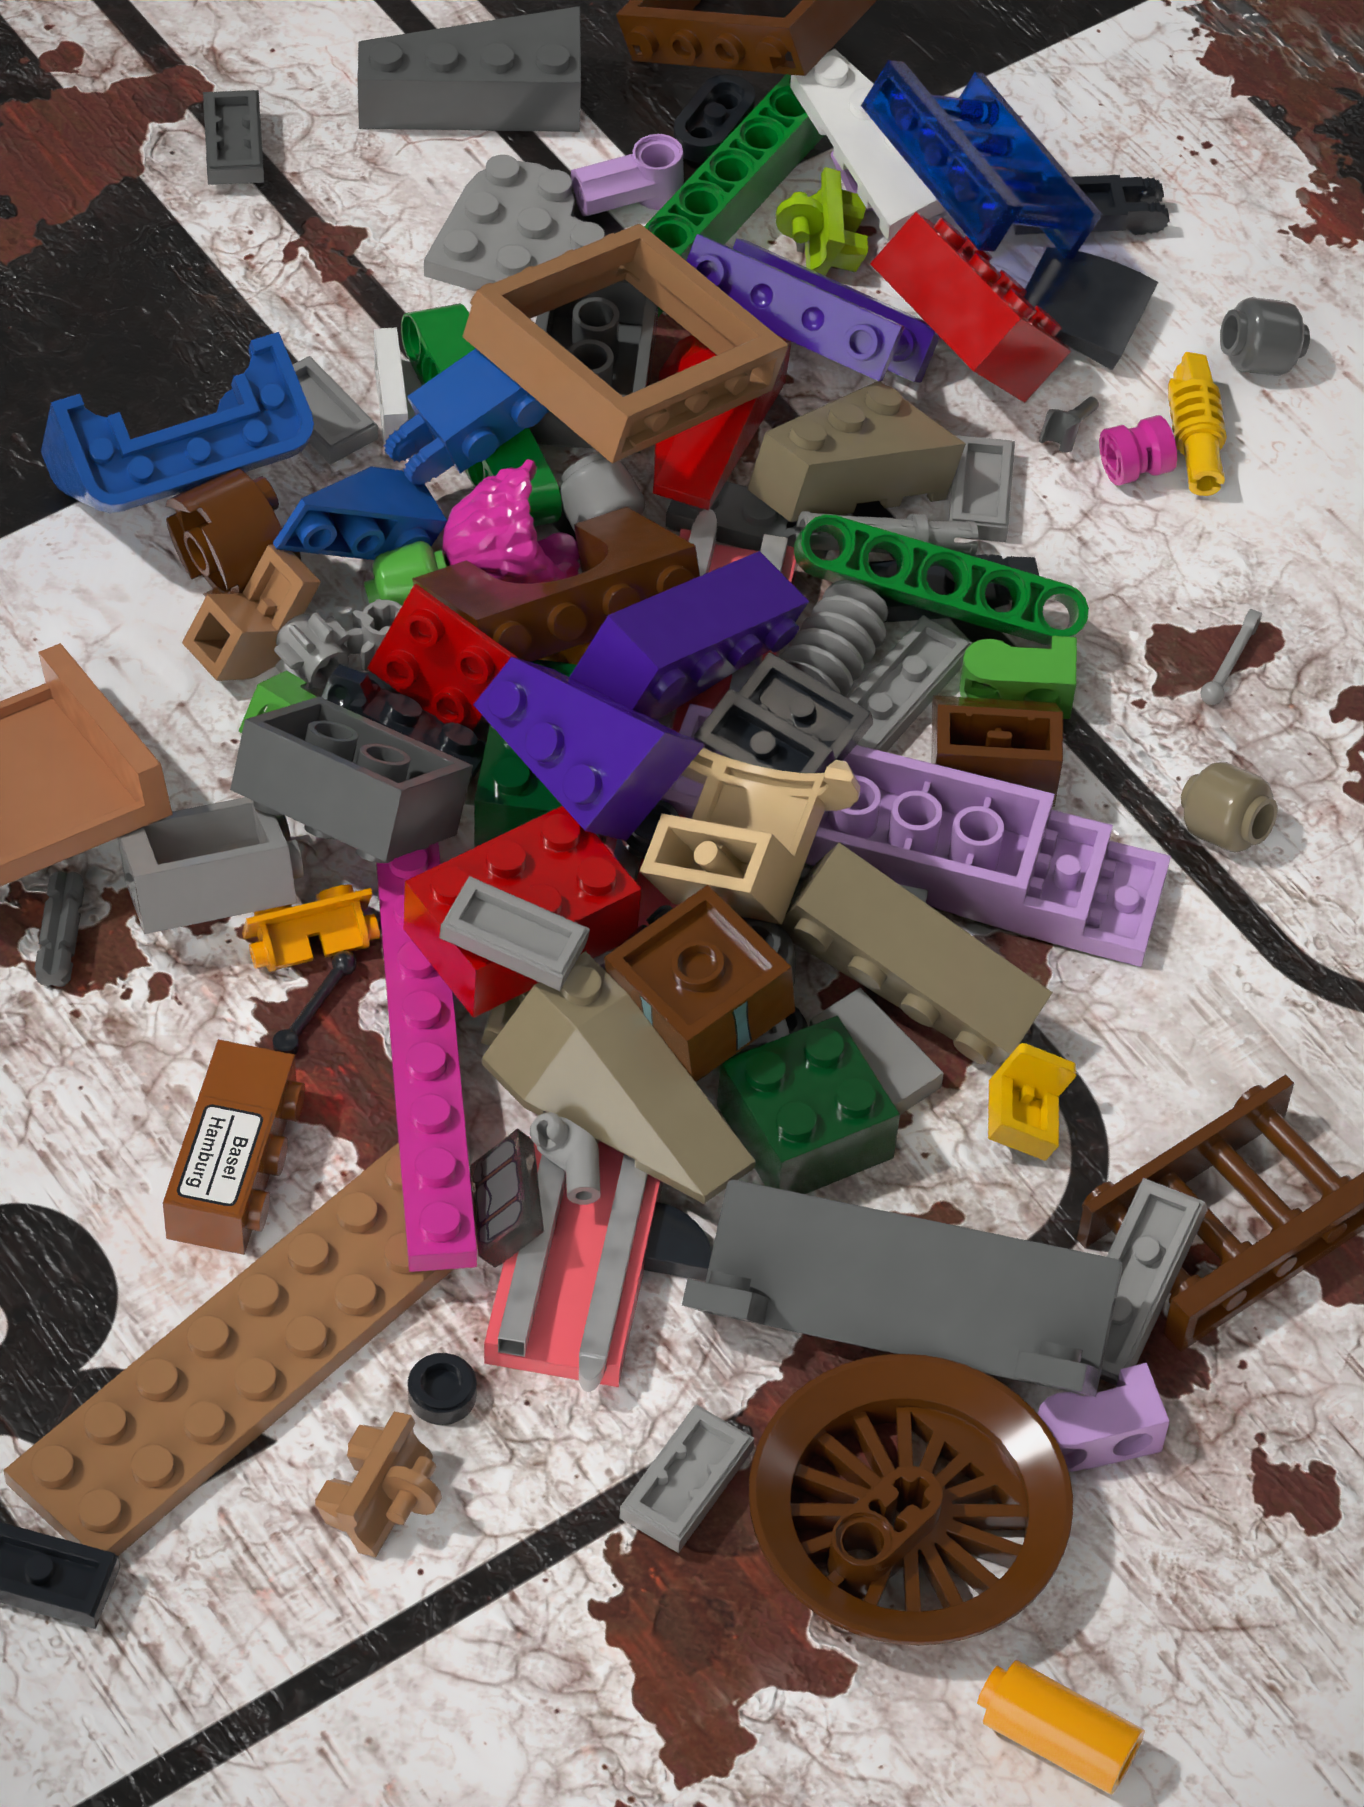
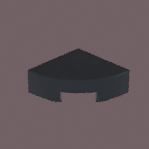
(677, 1245)

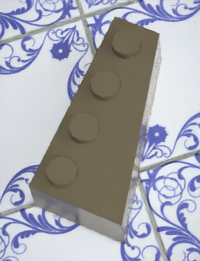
(912, 956)

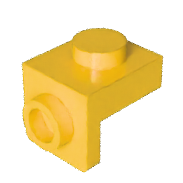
(1026, 1100)

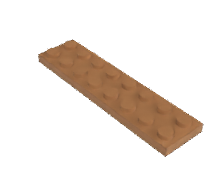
(228, 1369)

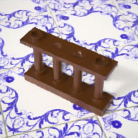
(1246, 1269)

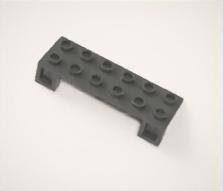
(910, 1286)

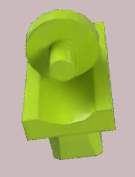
(826, 225)

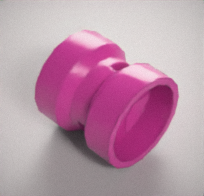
(1138, 450)

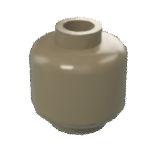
(1229, 807)

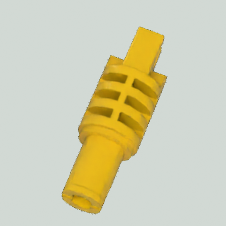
(1198, 423)

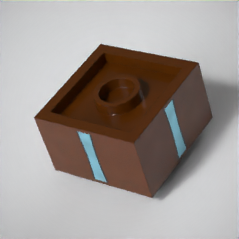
(704, 981)

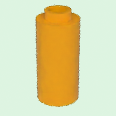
(1060, 1725)

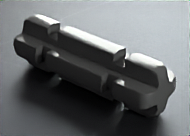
(59, 929)

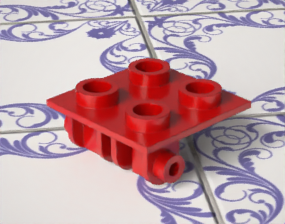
(438, 659)

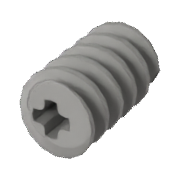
(839, 635)

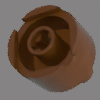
(224, 529)

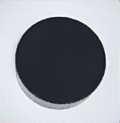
(442, 1388)

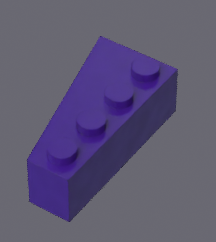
(691, 636)

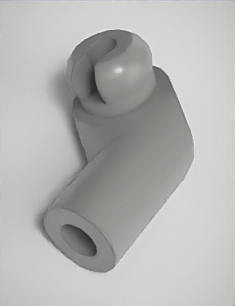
(571, 1150)

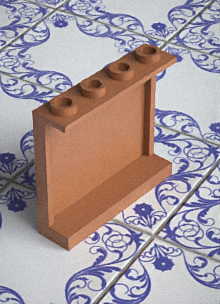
(69, 771)

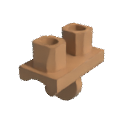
(388, 1487)

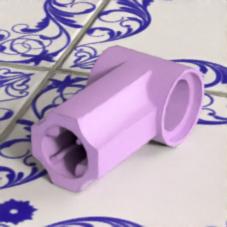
(644, 177)

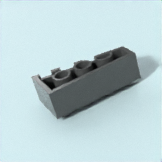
(475, 76)

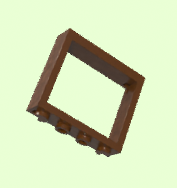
(678, 36)

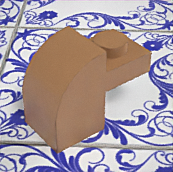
(239, 631)

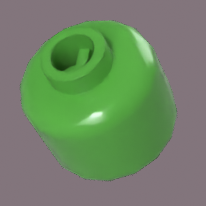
(397, 567)

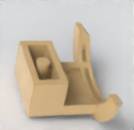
(745, 833)

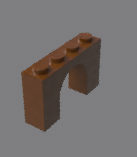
(621, 564)

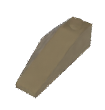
(612, 1074)

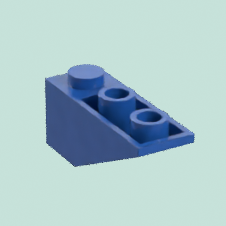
(363, 517)

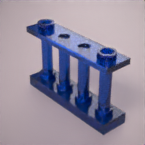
(980, 160)

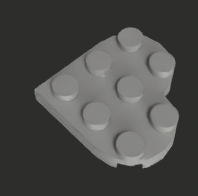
(505, 222)

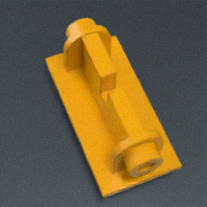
(333, 916)

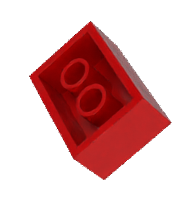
(972, 305)
(541, 862)

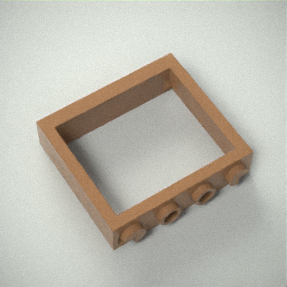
(614, 424)

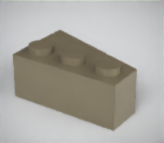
(855, 453)

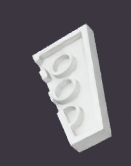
(885, 181)

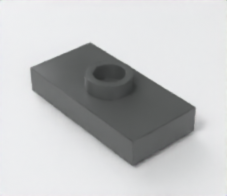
(233, 137)

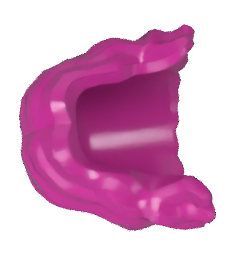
(498, 533)

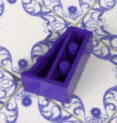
(586, 747)

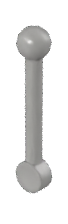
(1213, 692)

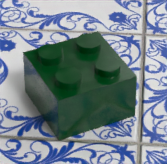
(808, 1108)

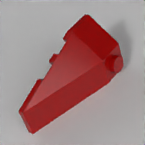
(700, 459)

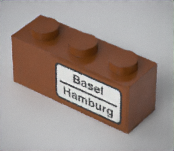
(233, 1147)

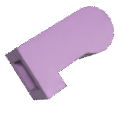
(1112, 1425)

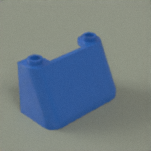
(254, 426)

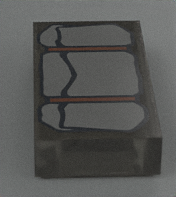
(506, 1198)

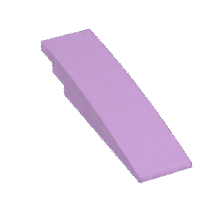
(986, 851)

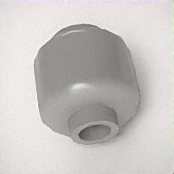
(596, 488)

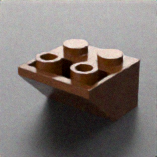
(1000, 739)

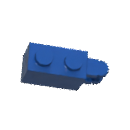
(461, 418)

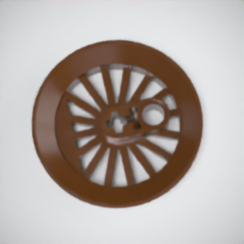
(984, 1436)

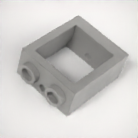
(209, 865)

